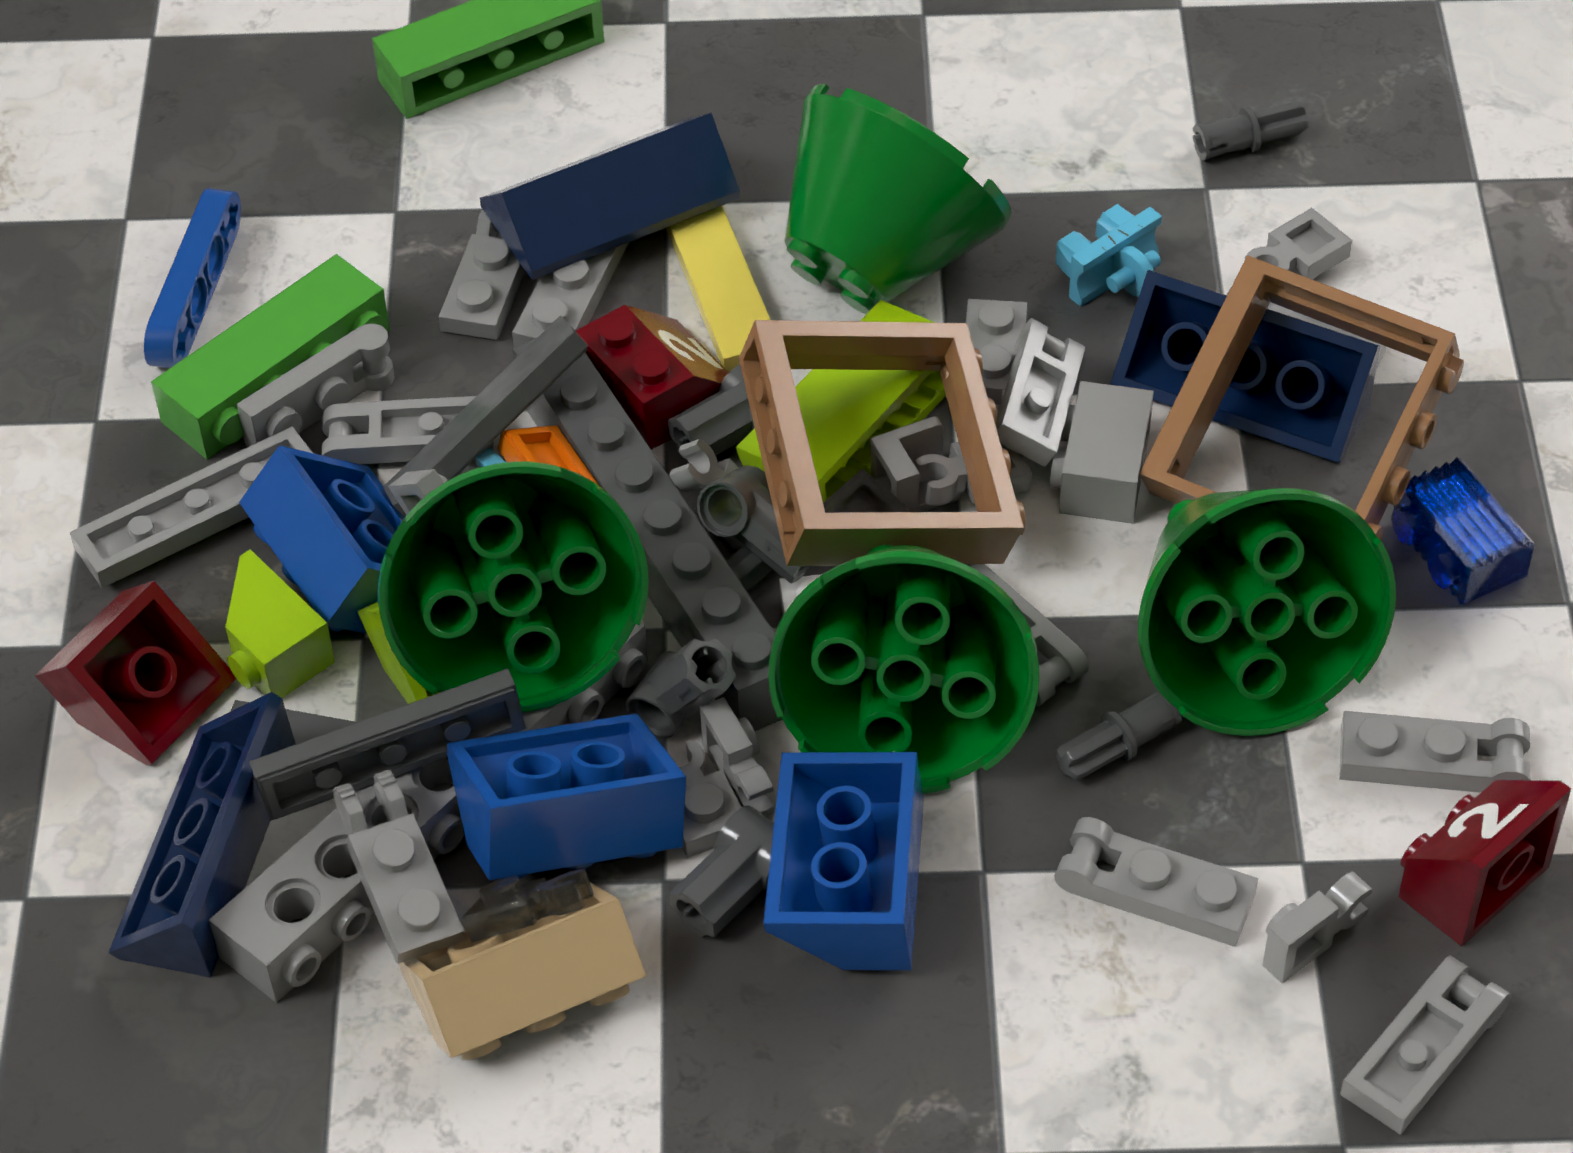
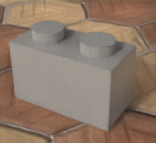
(1104, 452)

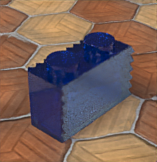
(1462, 532)

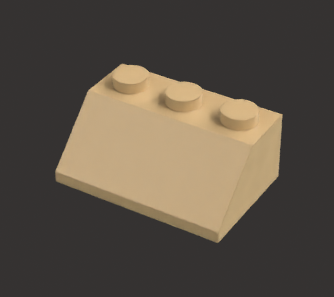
(524, 976)

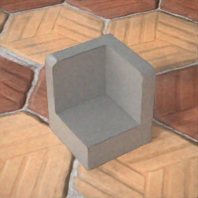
(895, 456)

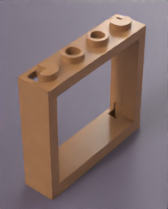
(1228, 340)
(832, 539)

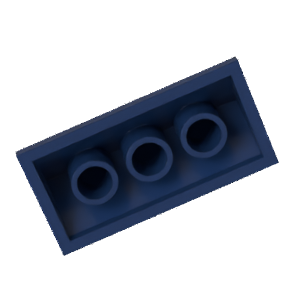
(614, 196)
(1291, 386)
(203, 842)

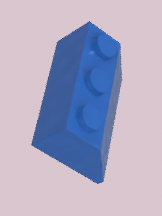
(326, 528)
(567, 796)
(847, 857)

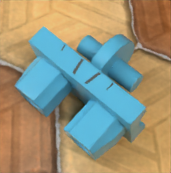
(1116, 259)

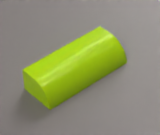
(853, 406)

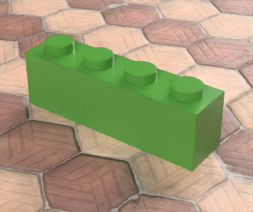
(480, 47)
(203, 390)

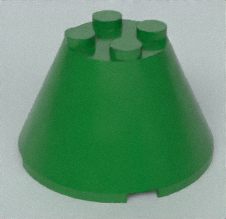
(880, 199)
(513, 575)
(1263, 608)
(906, 660)

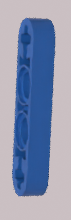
(192, 278)

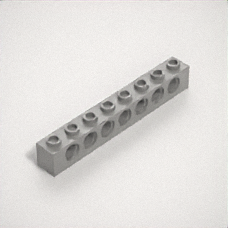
(306, 883)

